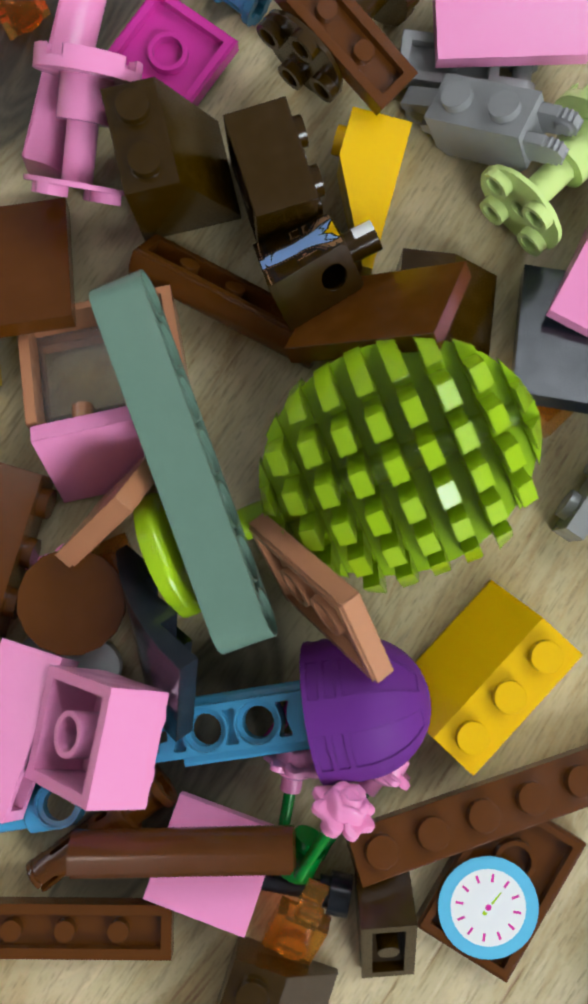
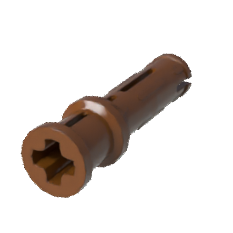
(50, 865)

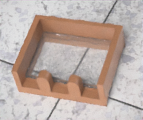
(70, 369)

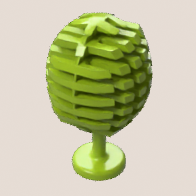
(383, 466)

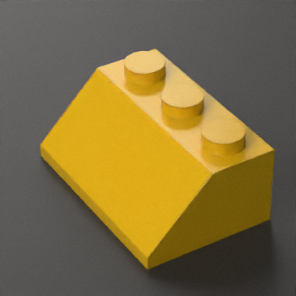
(490, 673)

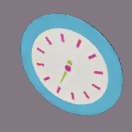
(488, 907)

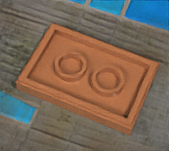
(322, 597)

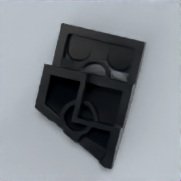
(160, 644)

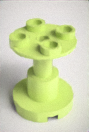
(523, 201)

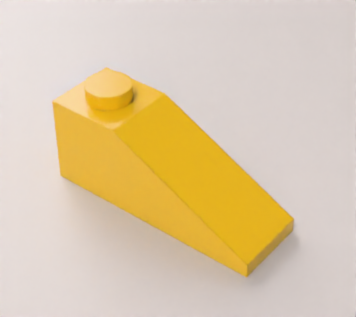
(368, 169)

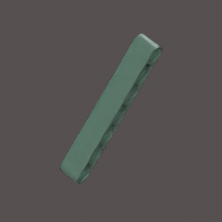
(183, 463)

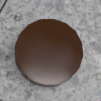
(72, 606)

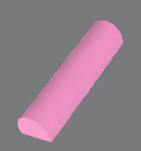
(44, 144)

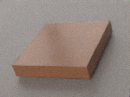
(107, 513)

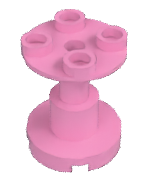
(79, 102)

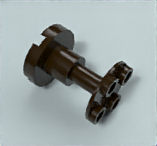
(306, 57)

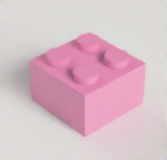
(97, 738)

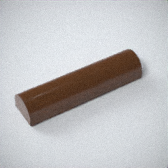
(214, 292)
(181, 852)

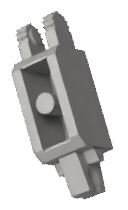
(491, 121)

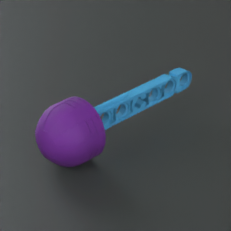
(335, 710)

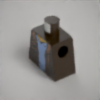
(314, 266)

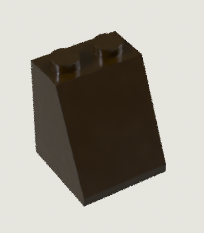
(169, 159)

